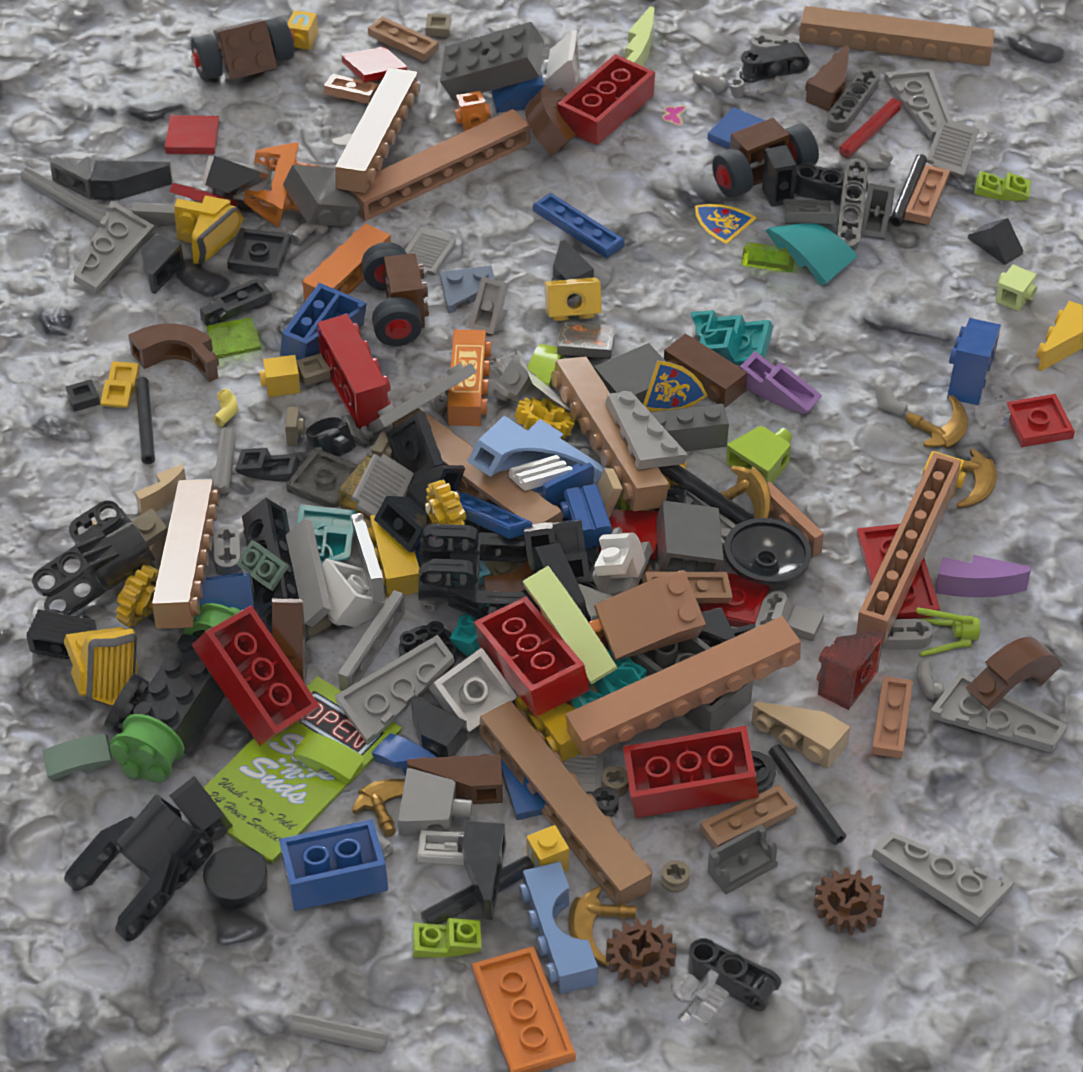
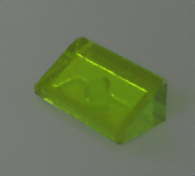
(767, 257)

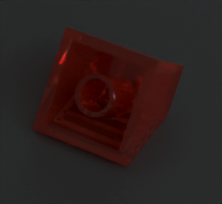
(849, 667)

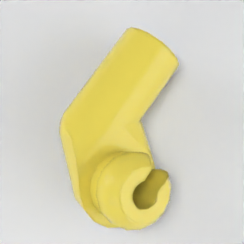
(228, 406)

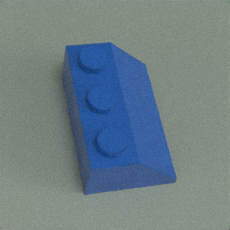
(516, 95)
(228, 590)
(333, 864)

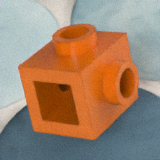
(471, 110)

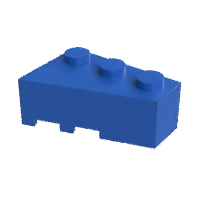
(324, 303)

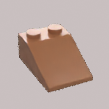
(650, 616)

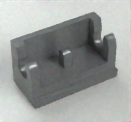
(742, 859)

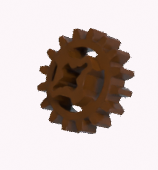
(862, 909)
(654, 960)

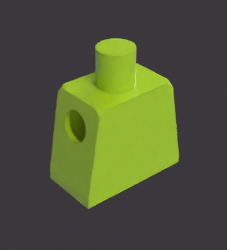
(762, 450)

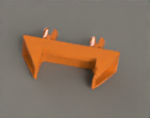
(278, 199)

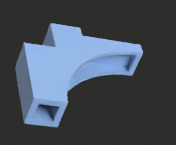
(512, 445)

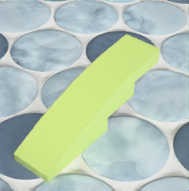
(641, 38)
(569, 623)

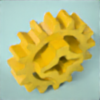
(533, 410)
(444, 505)
(137, 596)

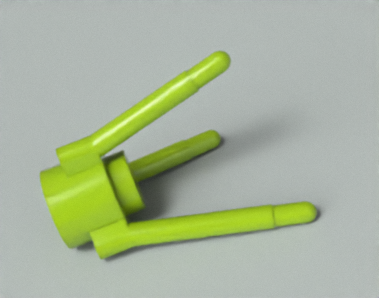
(963, 627)

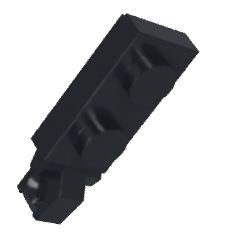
(235, 302)

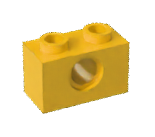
(558, 291)

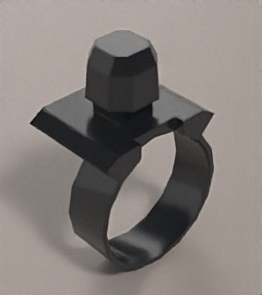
(337, 443)

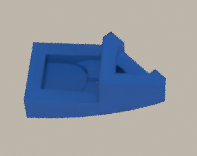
(396, 750)

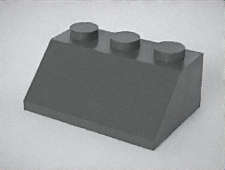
(696, 426)

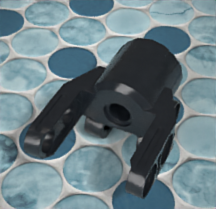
(106, 556)
(453, 566)
(157, 845)

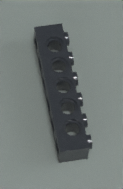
(268, 526)

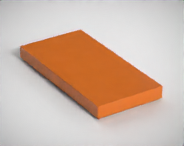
(523, 1012)

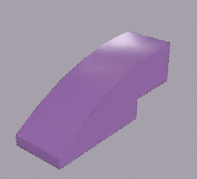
(779, 384)
(981, 578)

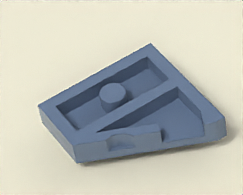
(463, 285)

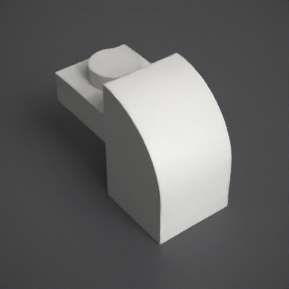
(620, 556)

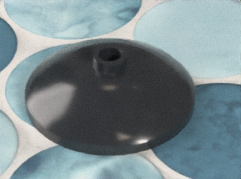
(767, 551)

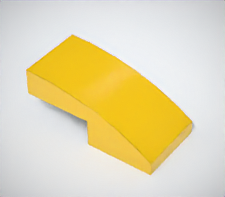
(120, 385)

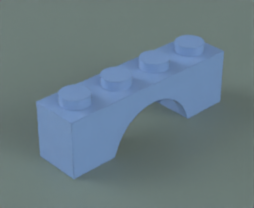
(569, 959)

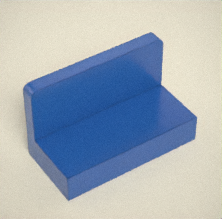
(554, 490)

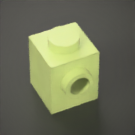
(1016, 287)

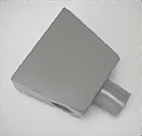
(429, 804)

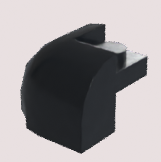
(571, 539)

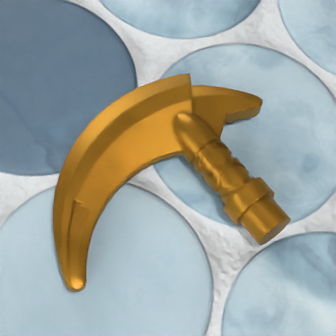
(946, 435)
(985, 478)
(755, 487)
(373, 798)
(584, 912)

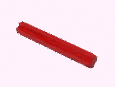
(870, 127)

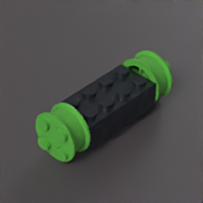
(172, 706)

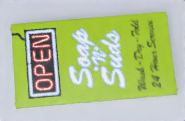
(276, 795)

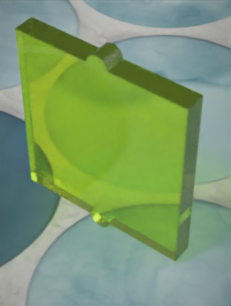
(234, 337)

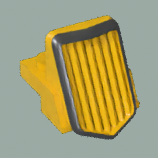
(206, 225)
(102, 662)

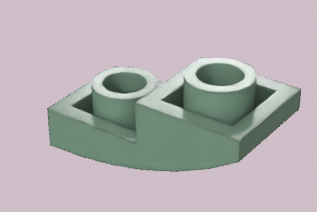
(262, 565)
(78, 754)

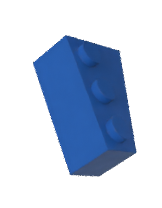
(972, 359)

